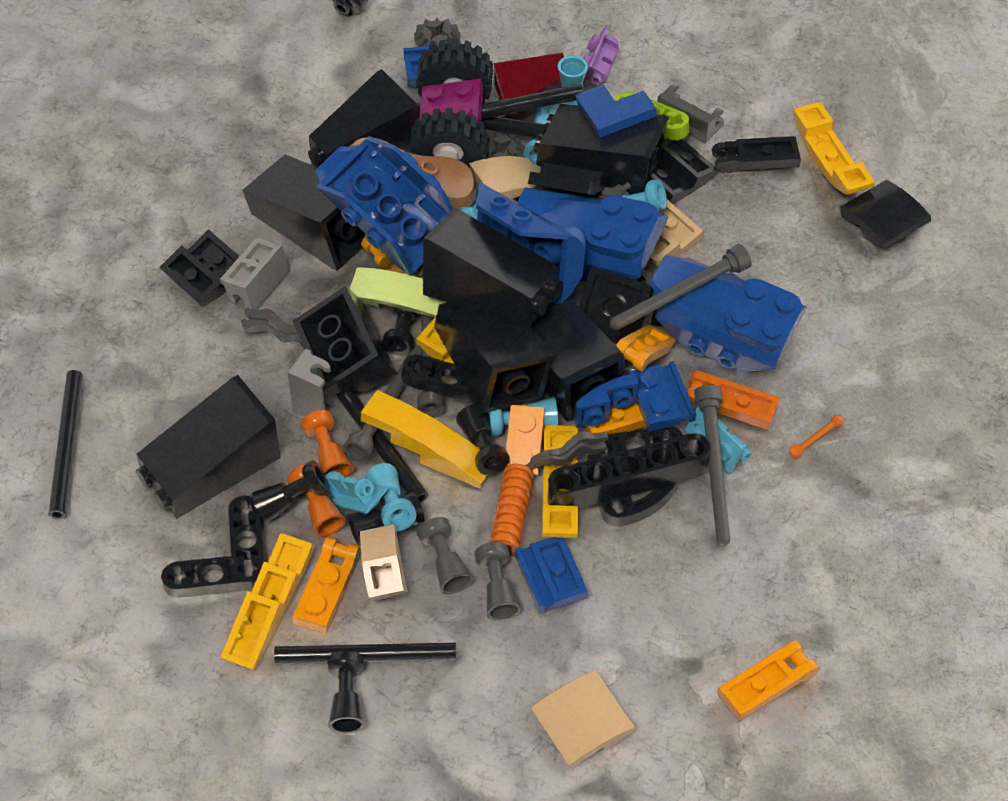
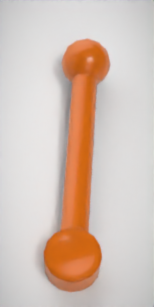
(797, 450)

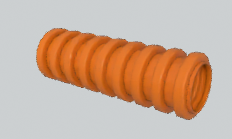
(512, 506)

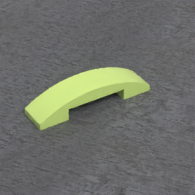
(393, 289)

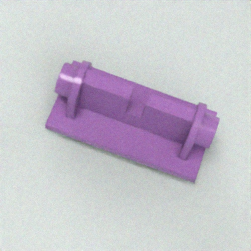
(601, 49)

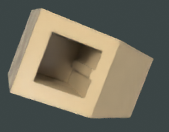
(382, 563)

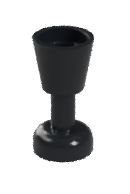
(398, 339)
(477, 427)
(278, 497)
(361, 522)
(346, 709)

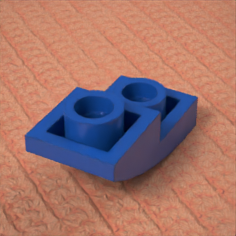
(595, 405)

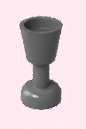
(450, 569)
(501, 598)

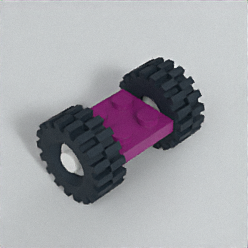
(452, 89)

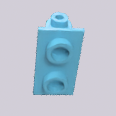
(731, 446)
(353, 493)

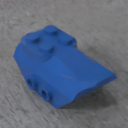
(385, 198)
(616, 229)
(541, 233)
(728, 318)

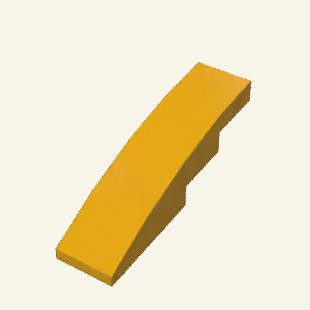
(418, 432)
(268, 602)

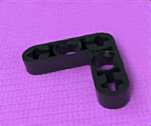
(424, 382)
(231, 566)

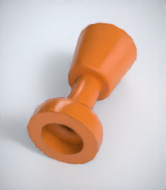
(330, 454)
(323, 512)

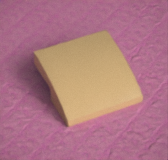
(505, 174)
(677, 236)
(583, 718)

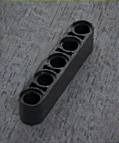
(640, 461)

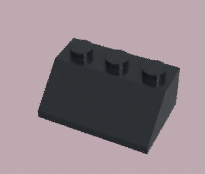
(348, 340)

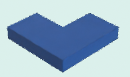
(612, 116)

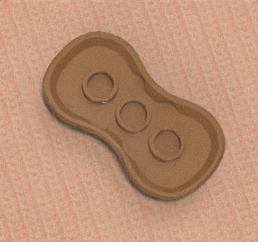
(452, 174)

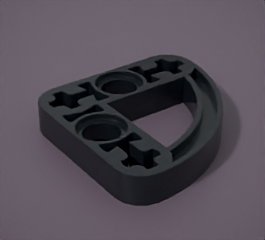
(652, 502)

